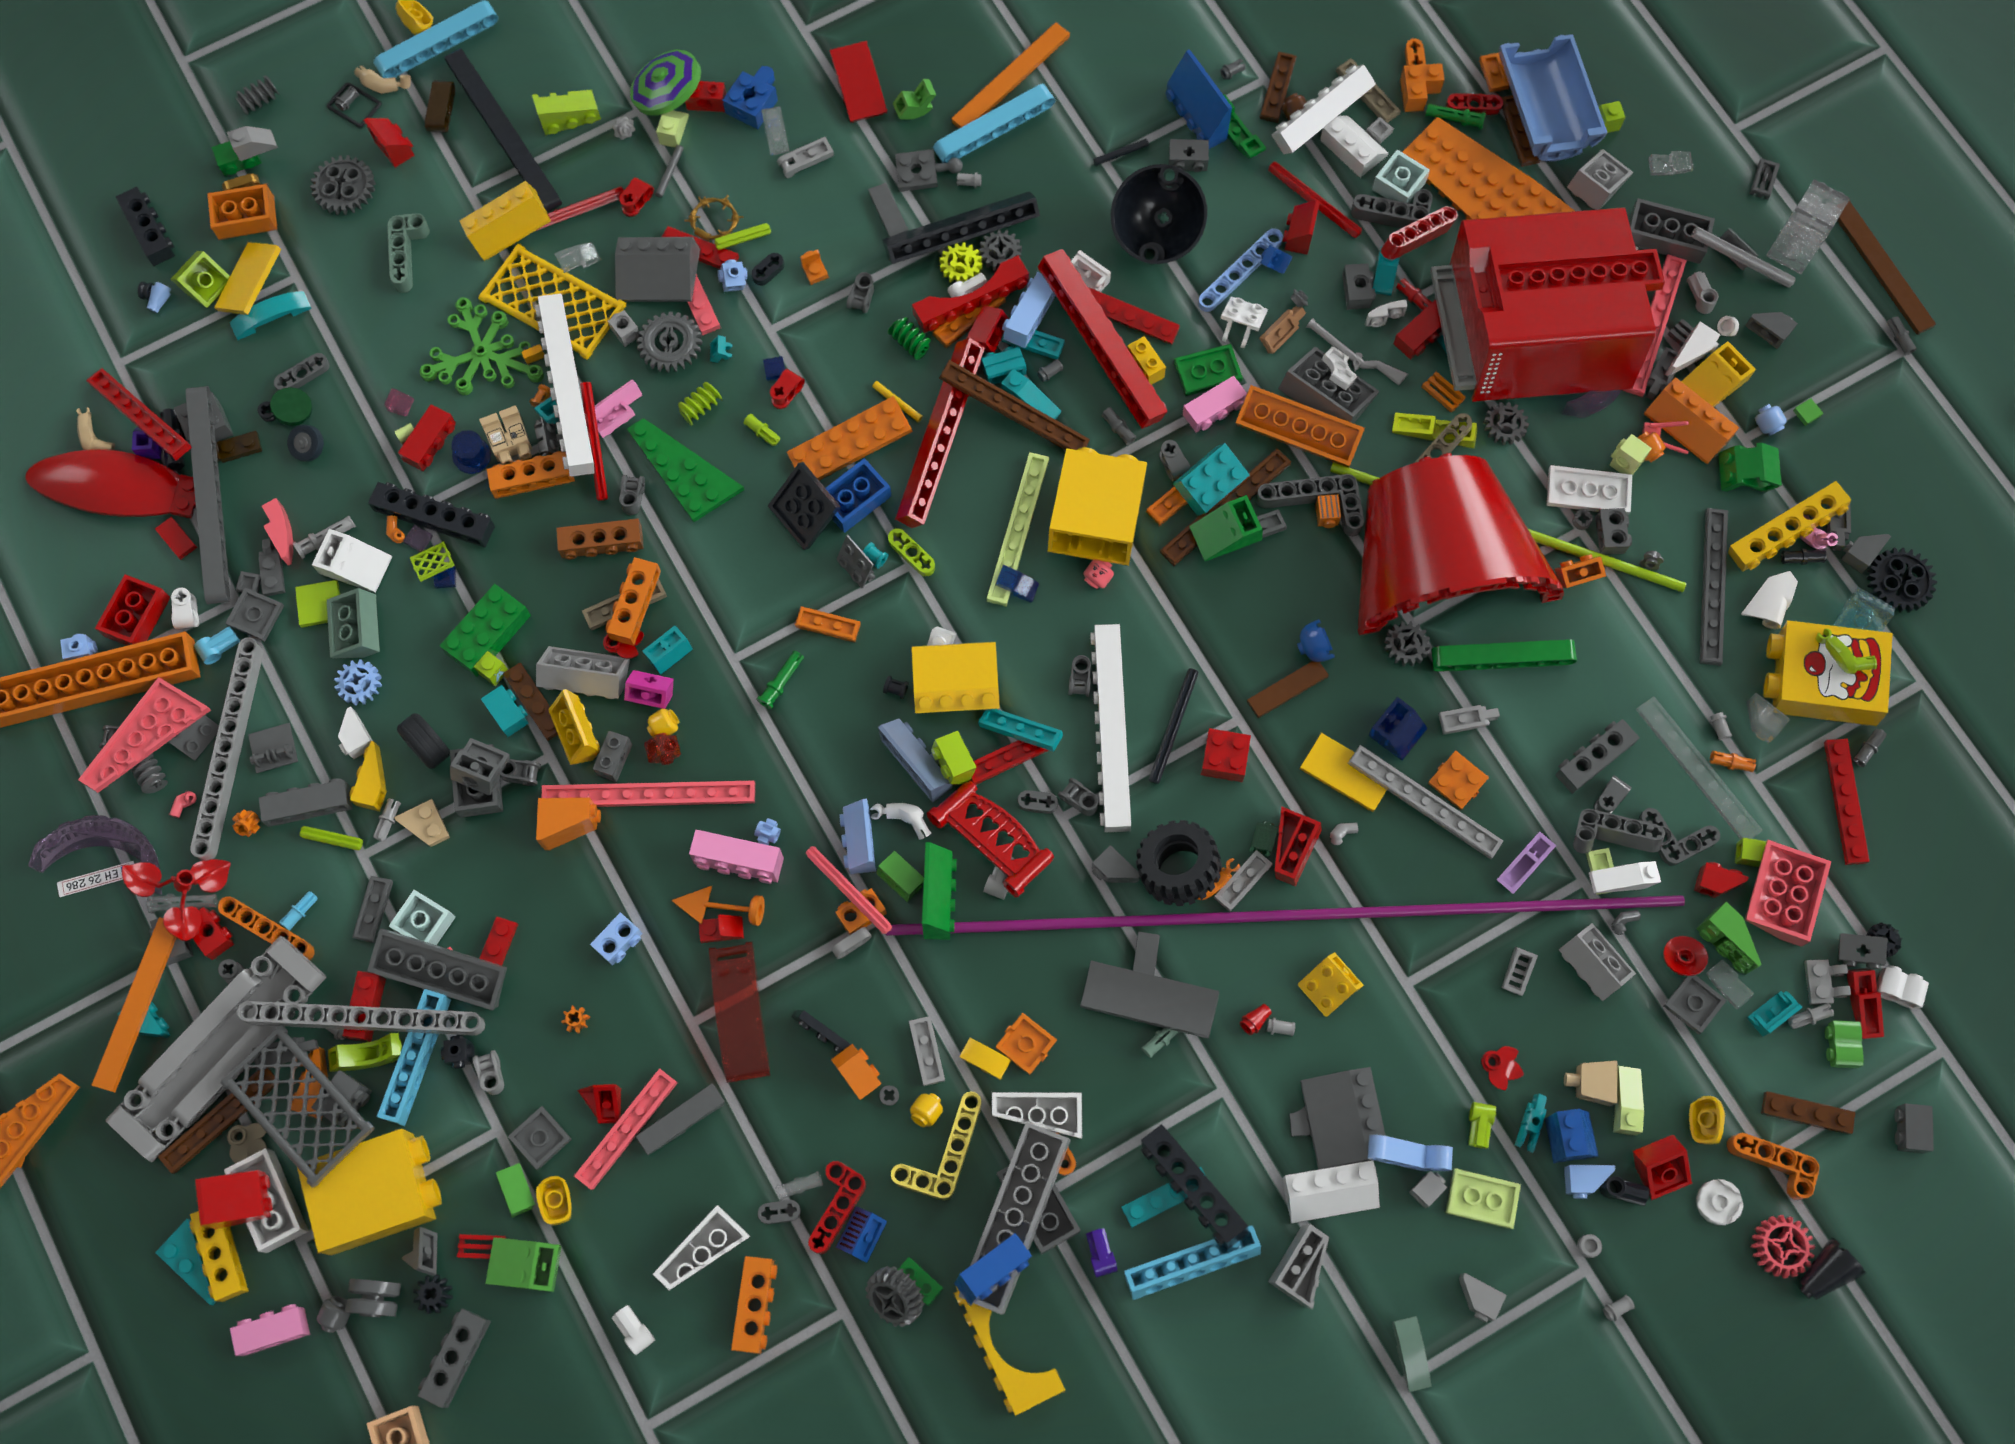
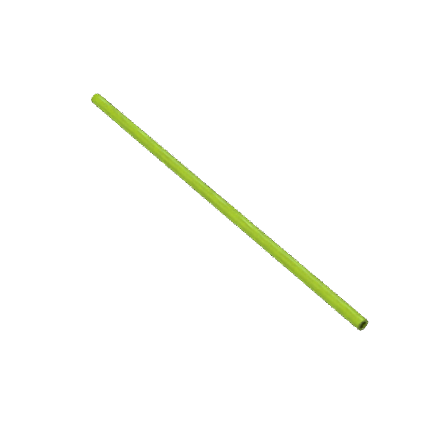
(1555, 543)

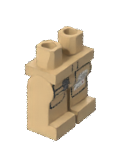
(512, 442)

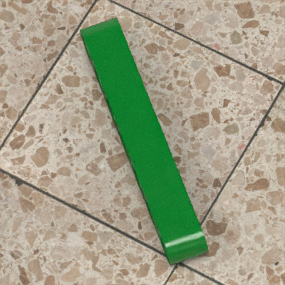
(1504, 655)

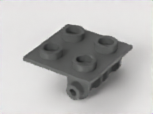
(855, 562)
(195, 737)
(272, 748)

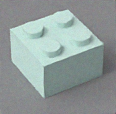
(1400, 178)
(422, 919)

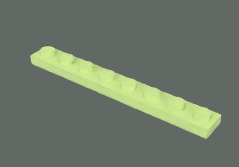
(1019, 523)

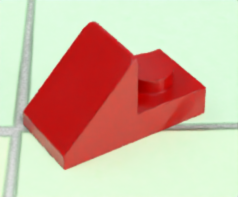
(721, 929)

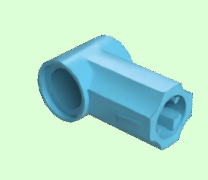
(212, 647)

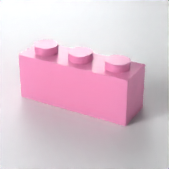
(1214, 404)
(269, 1330)

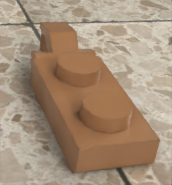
(1282, 329)

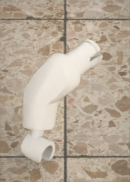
(906, 812)

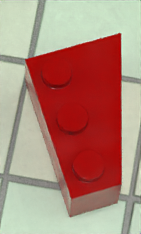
(1295, 843)

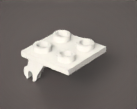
(1243, 313)

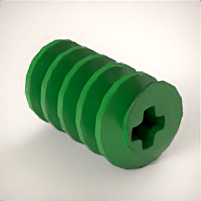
(908, 338)

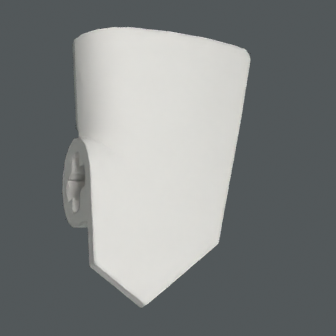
(1772, 600)

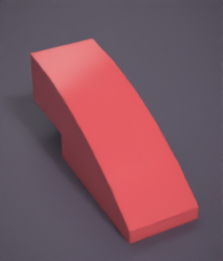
(279, 529)

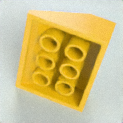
(955, 677)

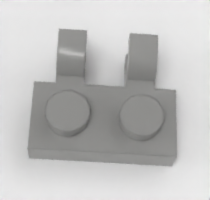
(1819, 982)

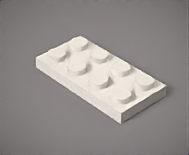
(1588, 489)

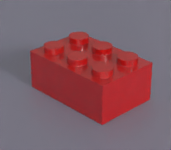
(132, 611)

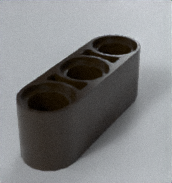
(440, 106)

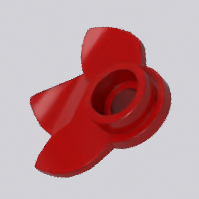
(623, 650)
(1504, 1068)

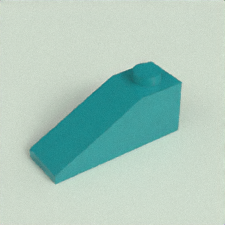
(1026, 391)

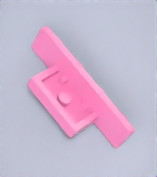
(614, 409)

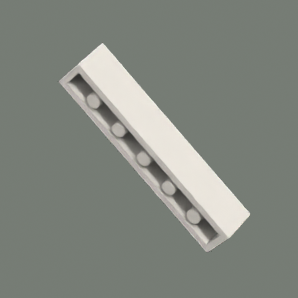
(1323, 109)

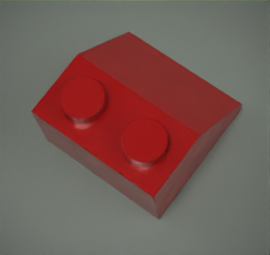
(390, 140)
(1301, 227)
(1663, 1166)

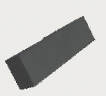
(680, 1119)

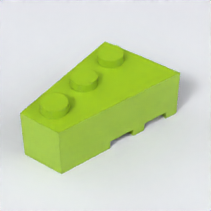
(566, 111)

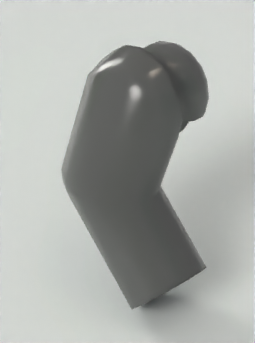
(1619, 923)

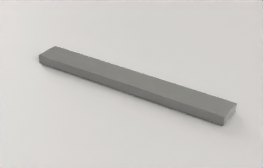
(1425, 802)

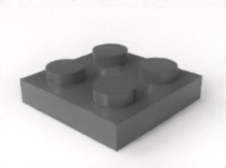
(254, 614)
(1695, 1003)
(539, 1138)

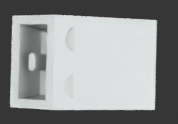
(351, 561)

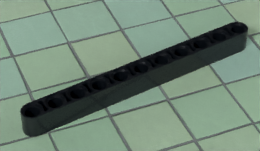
(502, 128)

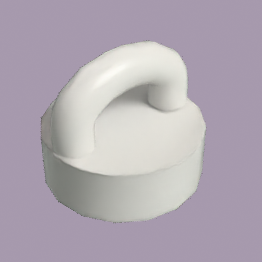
(1728, 326)

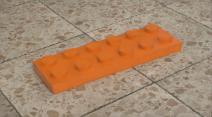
(852, 439)

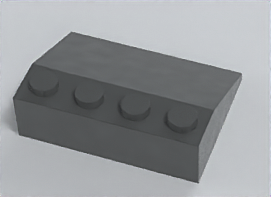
(656, 269)
(1310, 385)
(1341, 1116)

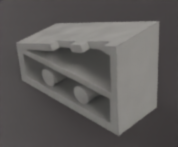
(1301, 1266)

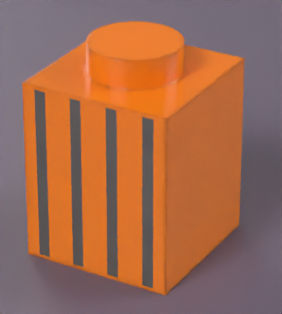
(1328, 510)

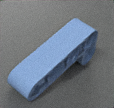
(1410, 1154)

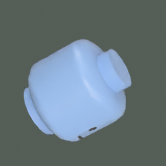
(1770, 419)

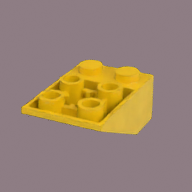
(1719, 374)

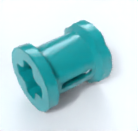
(875, 555)

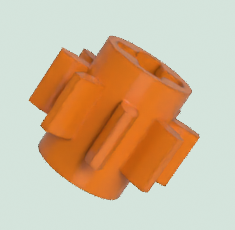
(246, 823)
(574, 1025)

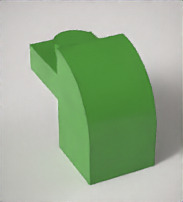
(917, 103)

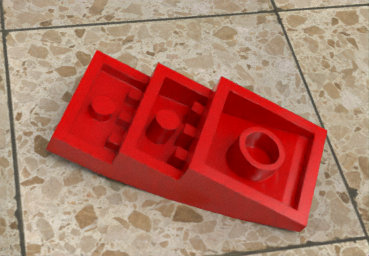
(858, 81)

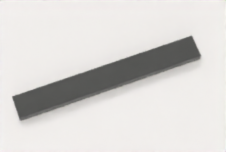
(1713, 587)

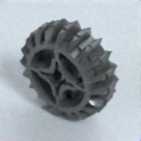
(894, 1296)

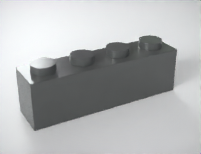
(305, 802)

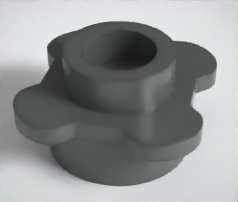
(1299, 298)
(1652, 560)

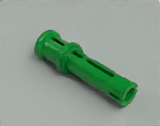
(1464, 117)
(775, 687)

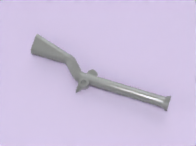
(1392, 373)

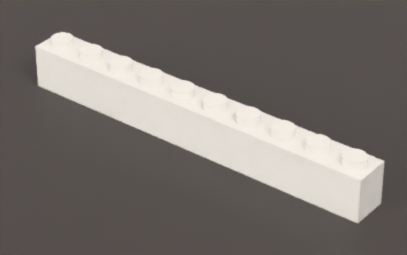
(565, 384)
(1112, 728)

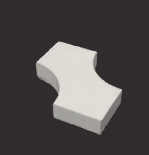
(1340, 371)

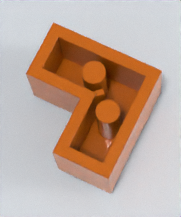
(1418, 82)

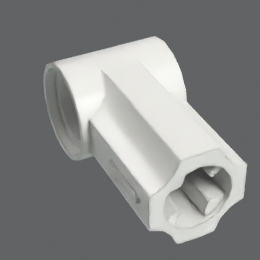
(962, 288)
(636, 1334)

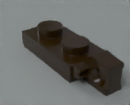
(238, 447)

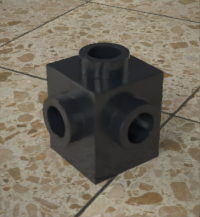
(462, 1057)

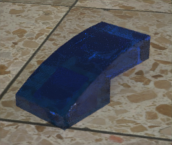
(1018, 583)

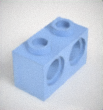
(612, 935)

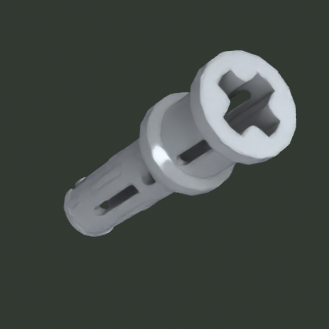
(315, 541)

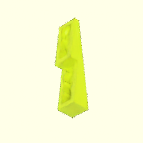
(1429, 428)

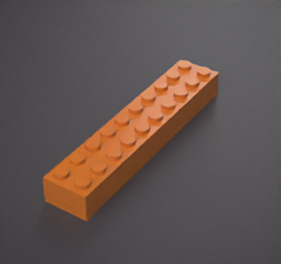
(97, 678)

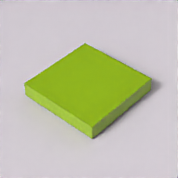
(313, 602)

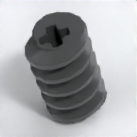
(256, 94)
(149, 775)

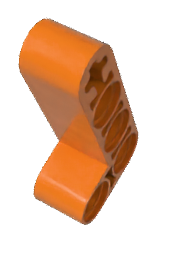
(1772, 1160)

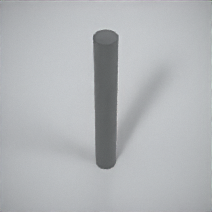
(669, 171)

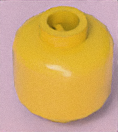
(663, 722)
(926, 1109)

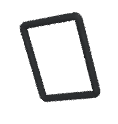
(361, 92)

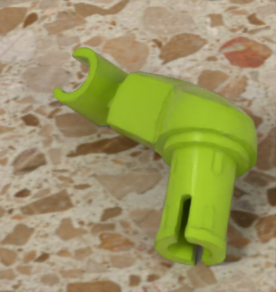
(1843, 656)

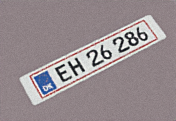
(91, 880)

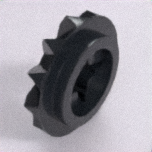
(1892, 935)

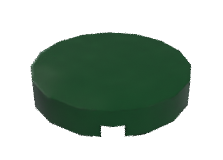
(291, 406)

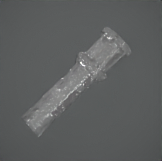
(171, 900)

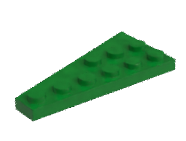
(688, 476)

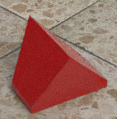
(603, 1101)

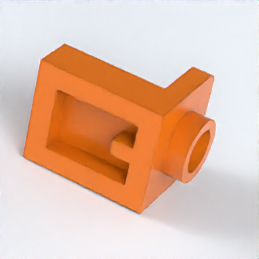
(813, 267)

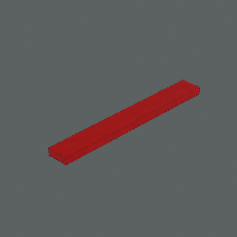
(139, 414)

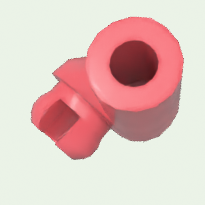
(182, 801)

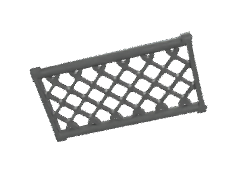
(229, 1083)

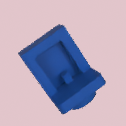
(1275, 259)

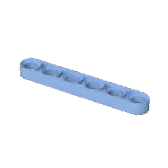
(1238, 268)

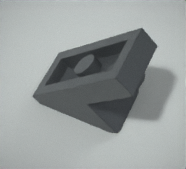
(424, 1252)

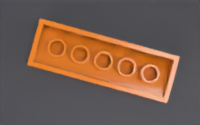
(1299, 426)

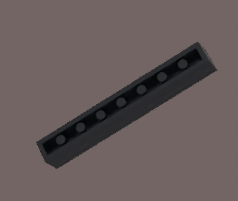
(961, 227)

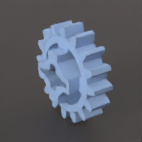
(354, 681)

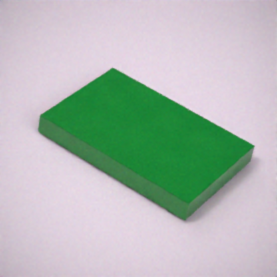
(1207, 369)

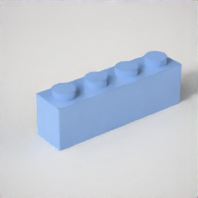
(1029, 312)

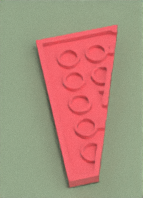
(151, 724)

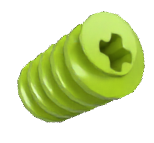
(698, 401)

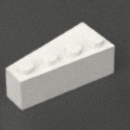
(1047, 1110)
(705, 1244)

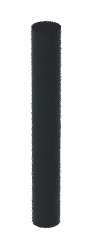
(1121, 152)

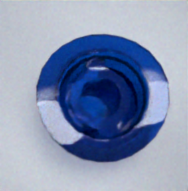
(470, 452)

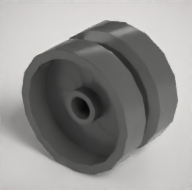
(372, 1300)

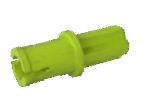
(761, 430)

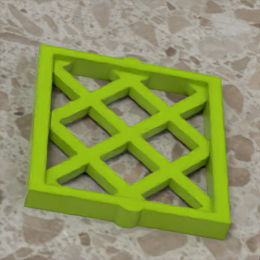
(425, 553)

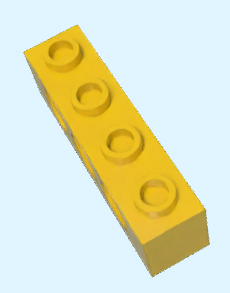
(229, 1260)

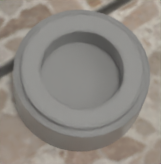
(1589, 1246)

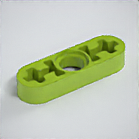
(926, 558)

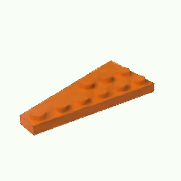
(29, 1120)

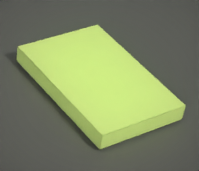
(1483, 1198)

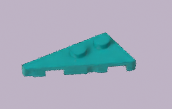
(182, 1256)

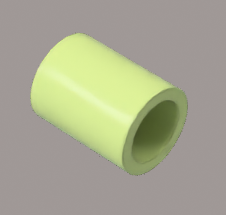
(404, 432)

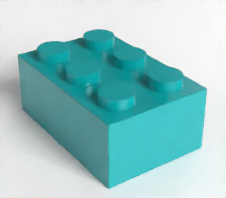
(1211, 479)

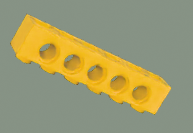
(1831, 495)

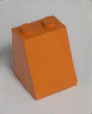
(565, 820)

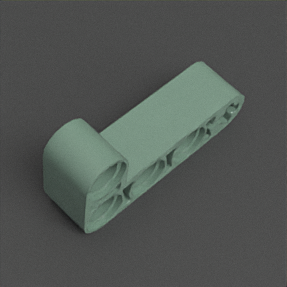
(404, 235)

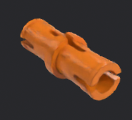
(1732, 761)

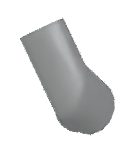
(1341, 830)

